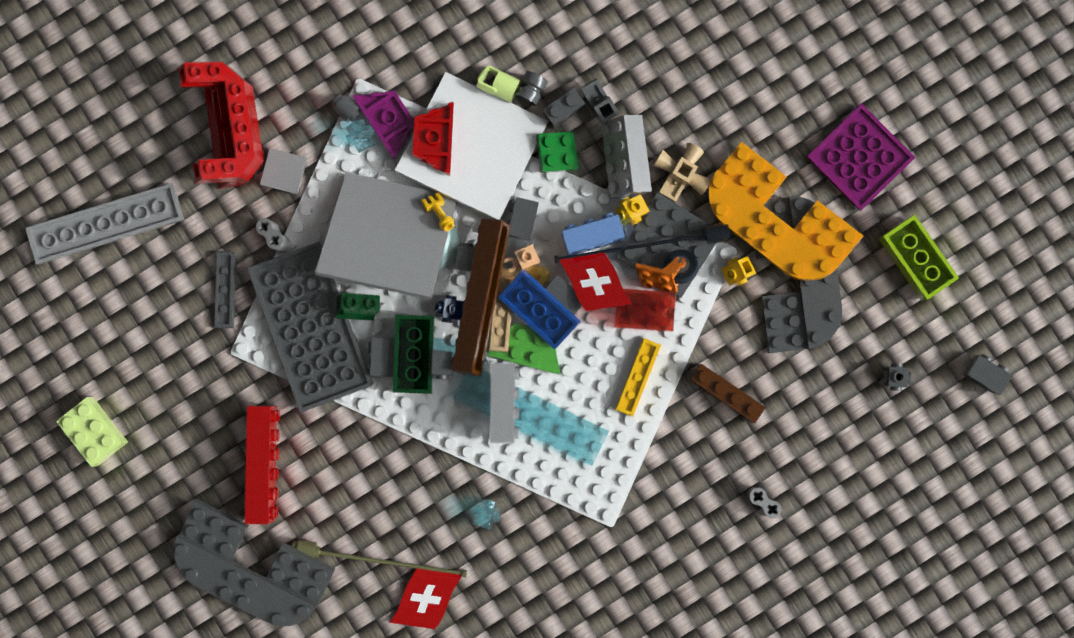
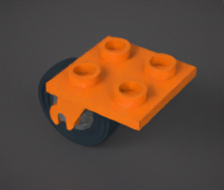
(678, 268)

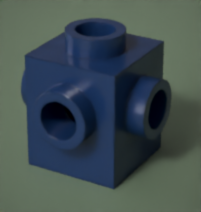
(449, 309)

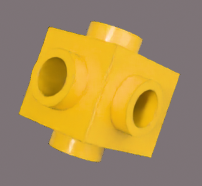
(631, 210)
(738, 271)

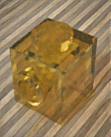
(540, 274)

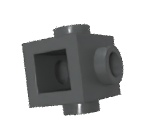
(889, 377)

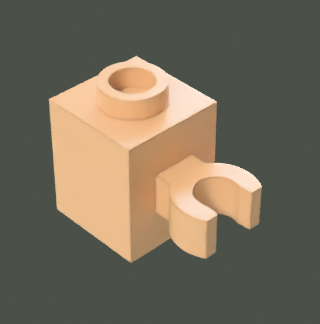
(525, 258)

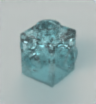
(360, 135)
(486, 521)

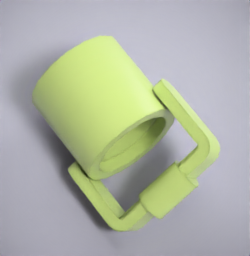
(503, 85)

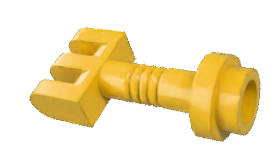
(446, 222)

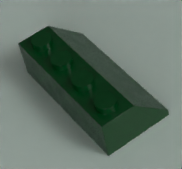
(413, 354)

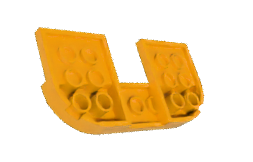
(803, 253)

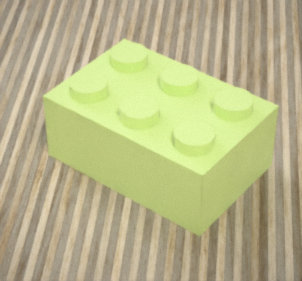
(92, 431)

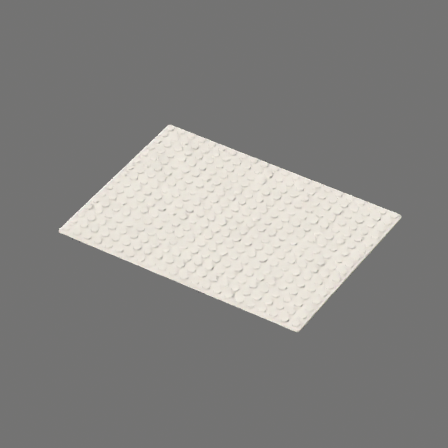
(590, 359)

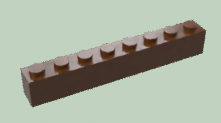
(480, 297)

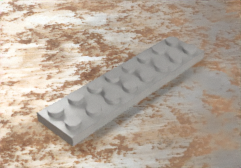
(104, 224)

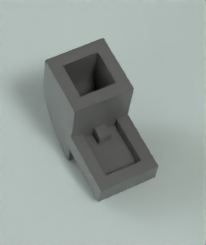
(598, 101)

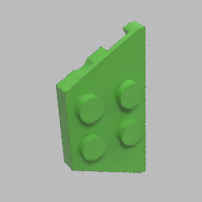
(529, 350)

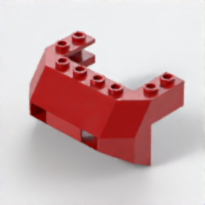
(231, 124)

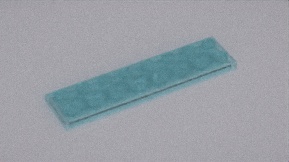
(539, 419)

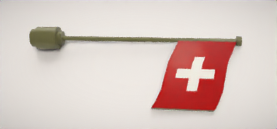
(424, 595)

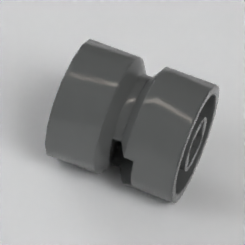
(531, 87)

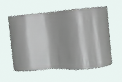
(273, 236)
(764, 502)

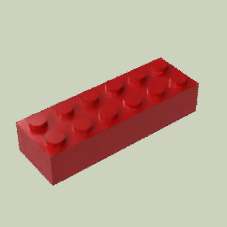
(261, 464)

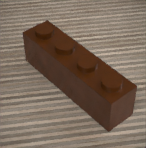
(727, 393)

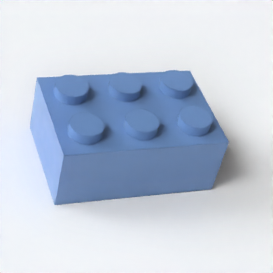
(592, 234)

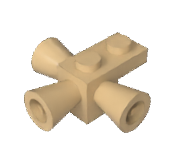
(681, 172)

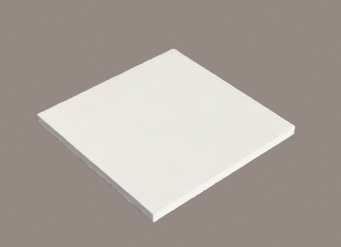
(488, 148)

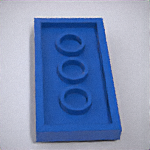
(539, 309)

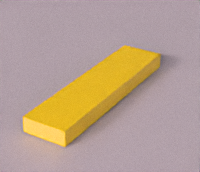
(638, 377)

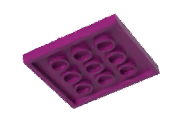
(860, 157)

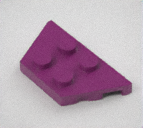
(388, 118)

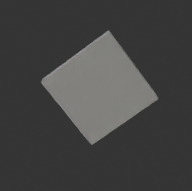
(283, 171)

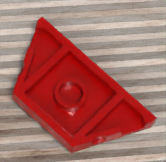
(434, 138)

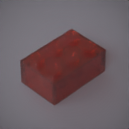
(649, 311)

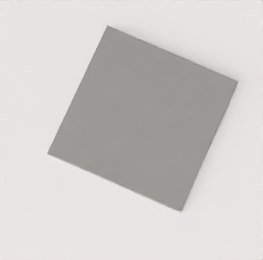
(384, 237)

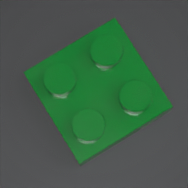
(557, 152)

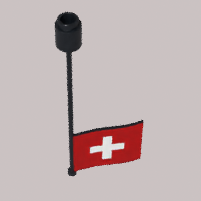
(596, 278)

